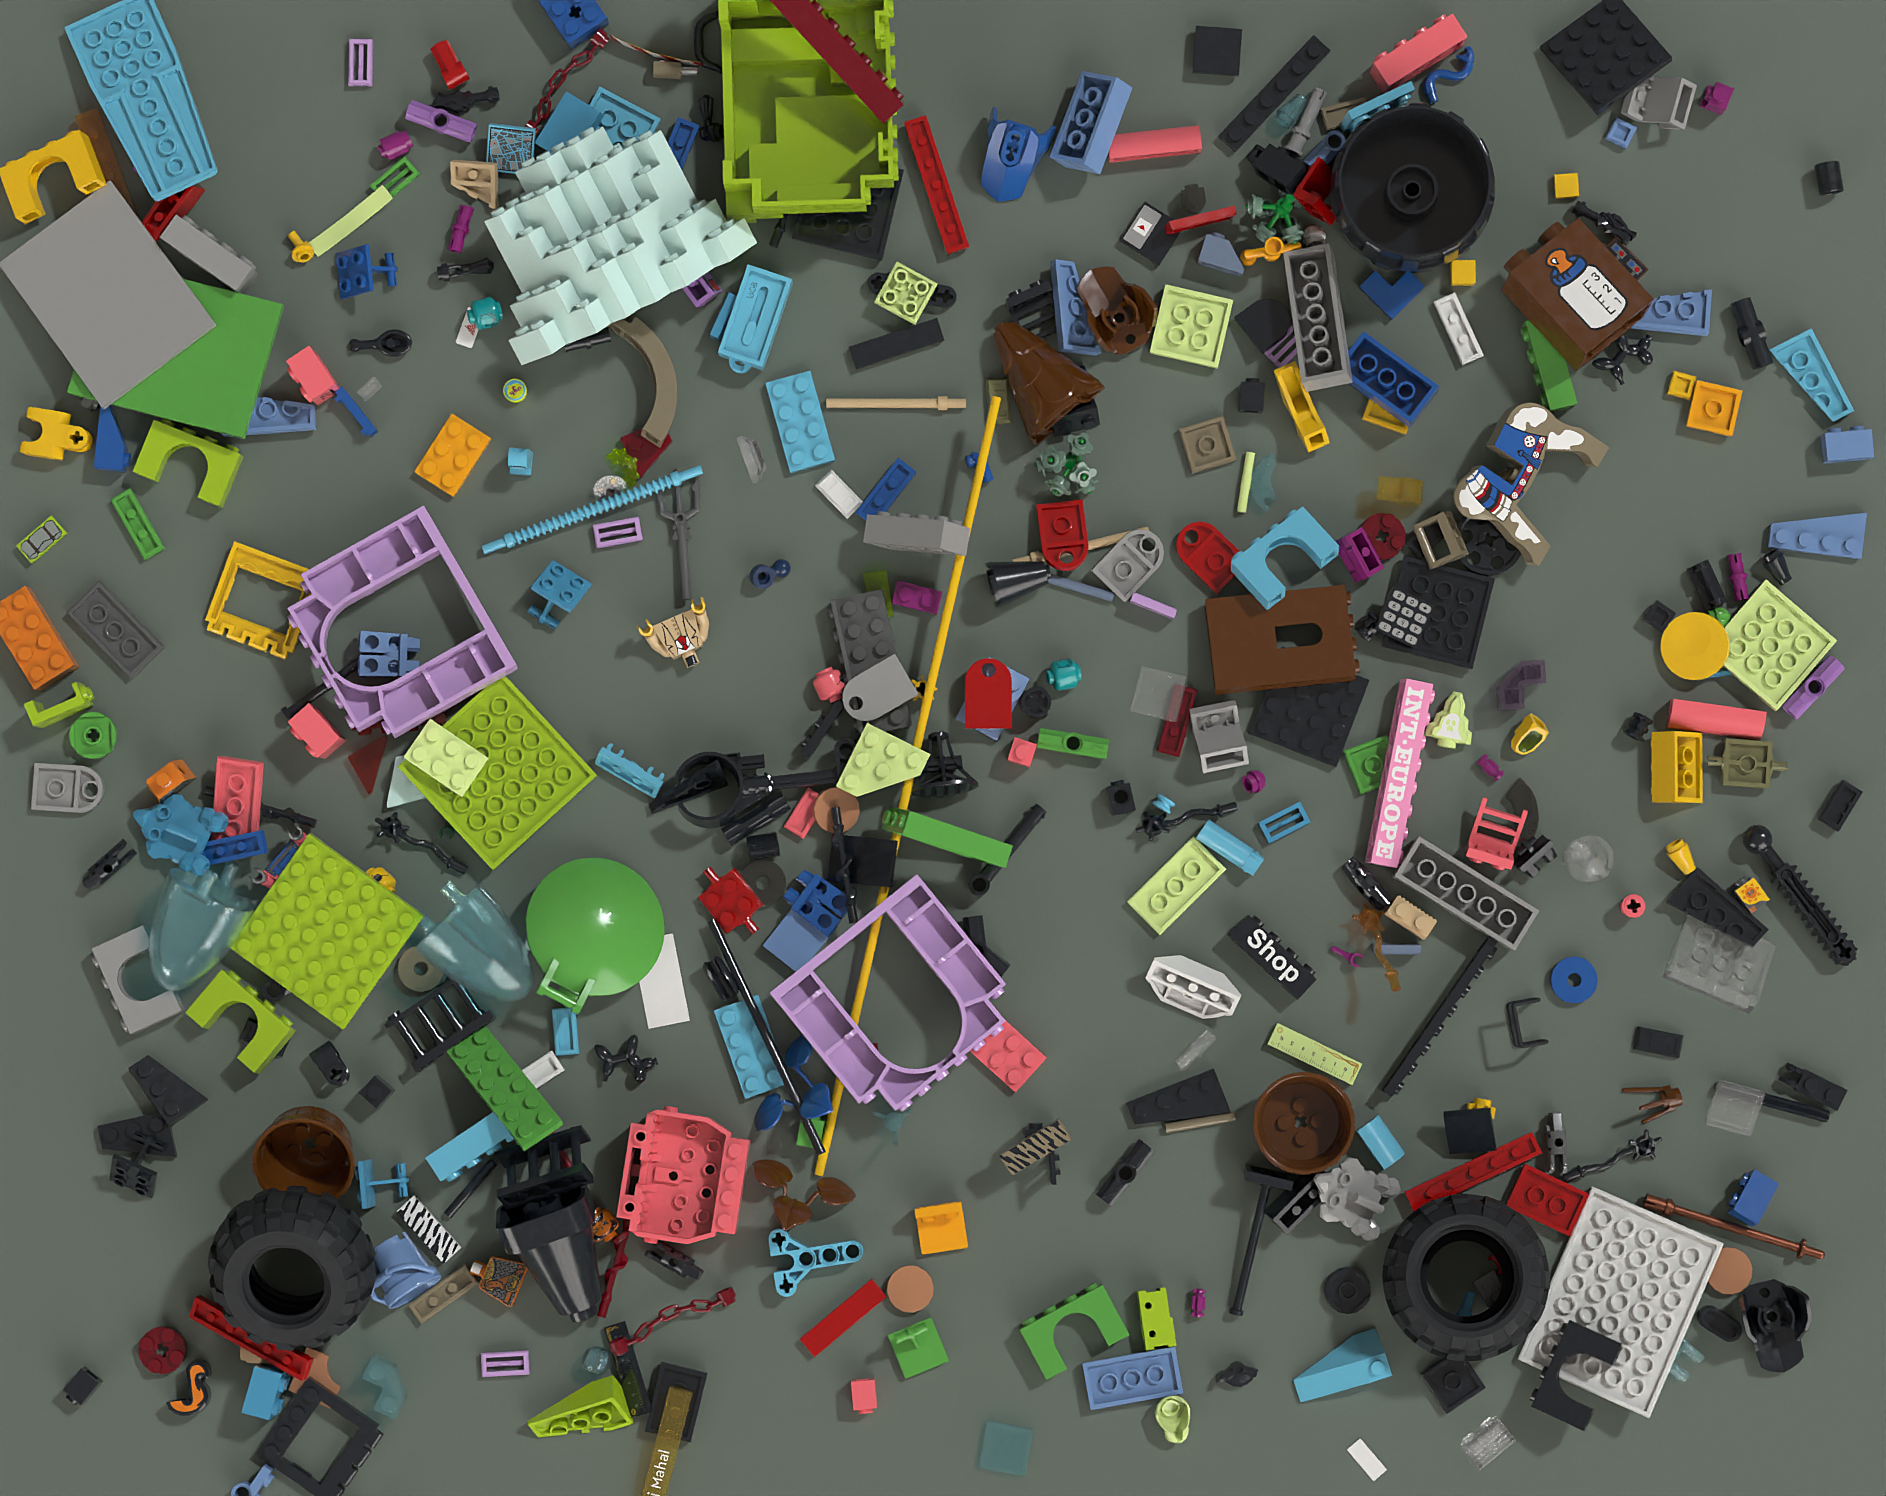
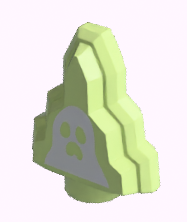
(1450, 724)

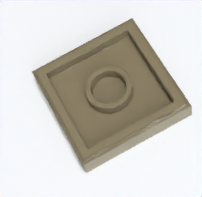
(1207, 444)

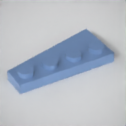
(280, 417)
(1825, 536)

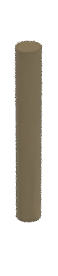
(1200, 1122)

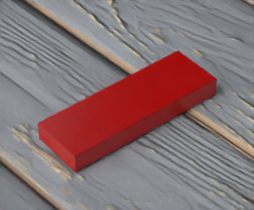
(1200, 220)

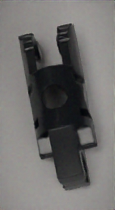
(101, 874)
(1366, 884)
(685, 1265)

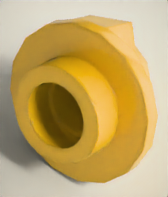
(301, 249)

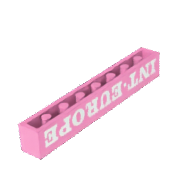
(1399, 773)

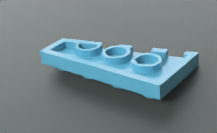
(1810, 368)

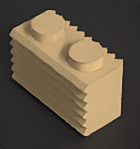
(1410, 917)

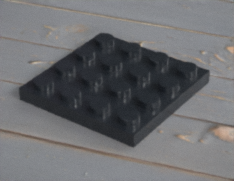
(1606, 54)
(853, 232)
(1458, 612)
(1310, 718)

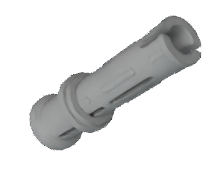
(1301, 132)

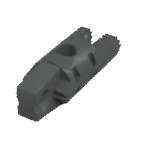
(1553, 1132)

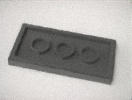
(115, 630)

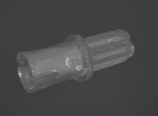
(1195, 1050)

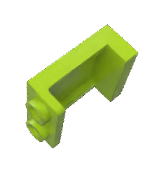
(43, 718)

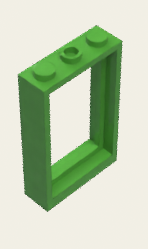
(946, 836)

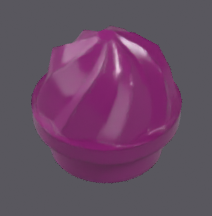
(1254, 781)

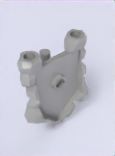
(1353, 1196)

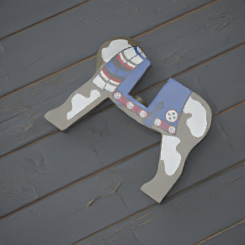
(1521, 439)

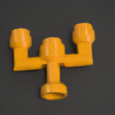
(1271, 251)

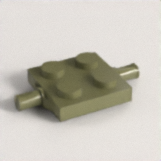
(1747, 763)

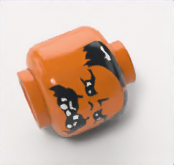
(604, 1225)

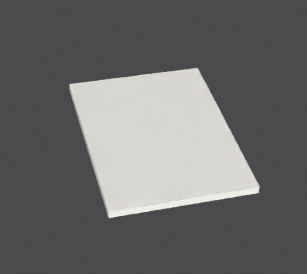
(1632, 1282)

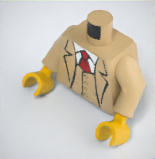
(679, 634)

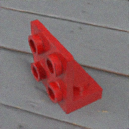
(1314, 190)

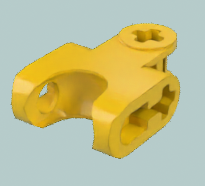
(56, 435)

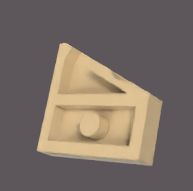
(477, 179)

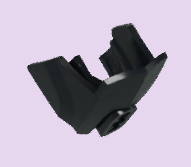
(1779, 1338)

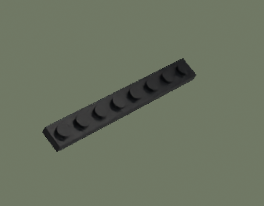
(1435, 1024)

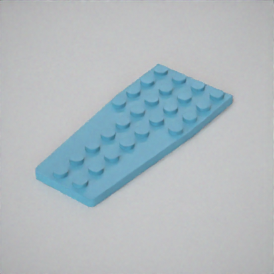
(144, 94)

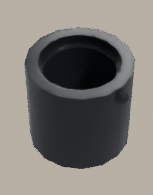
(1035, 702)

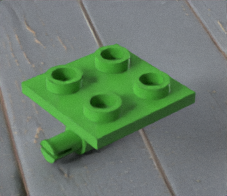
(918, 1347)

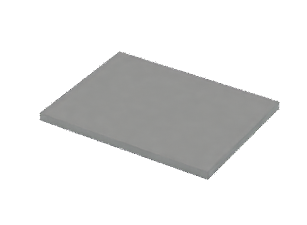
(107, 294)

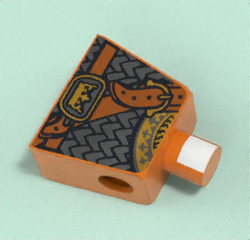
(170, 780)
(500, 1278)

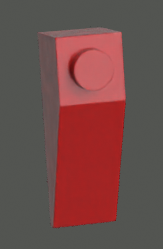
(165, 210)

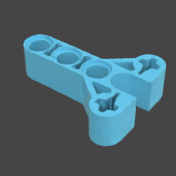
(795, 1249)

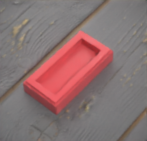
(802, 816)

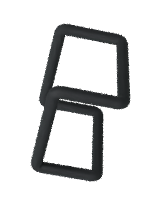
(1515, 1027)

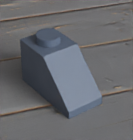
(1220, 255)

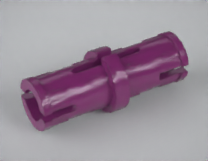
(460, 229)
(1738, 577)

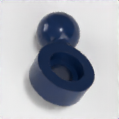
(780, 568)

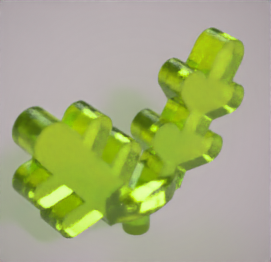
(631, 473)

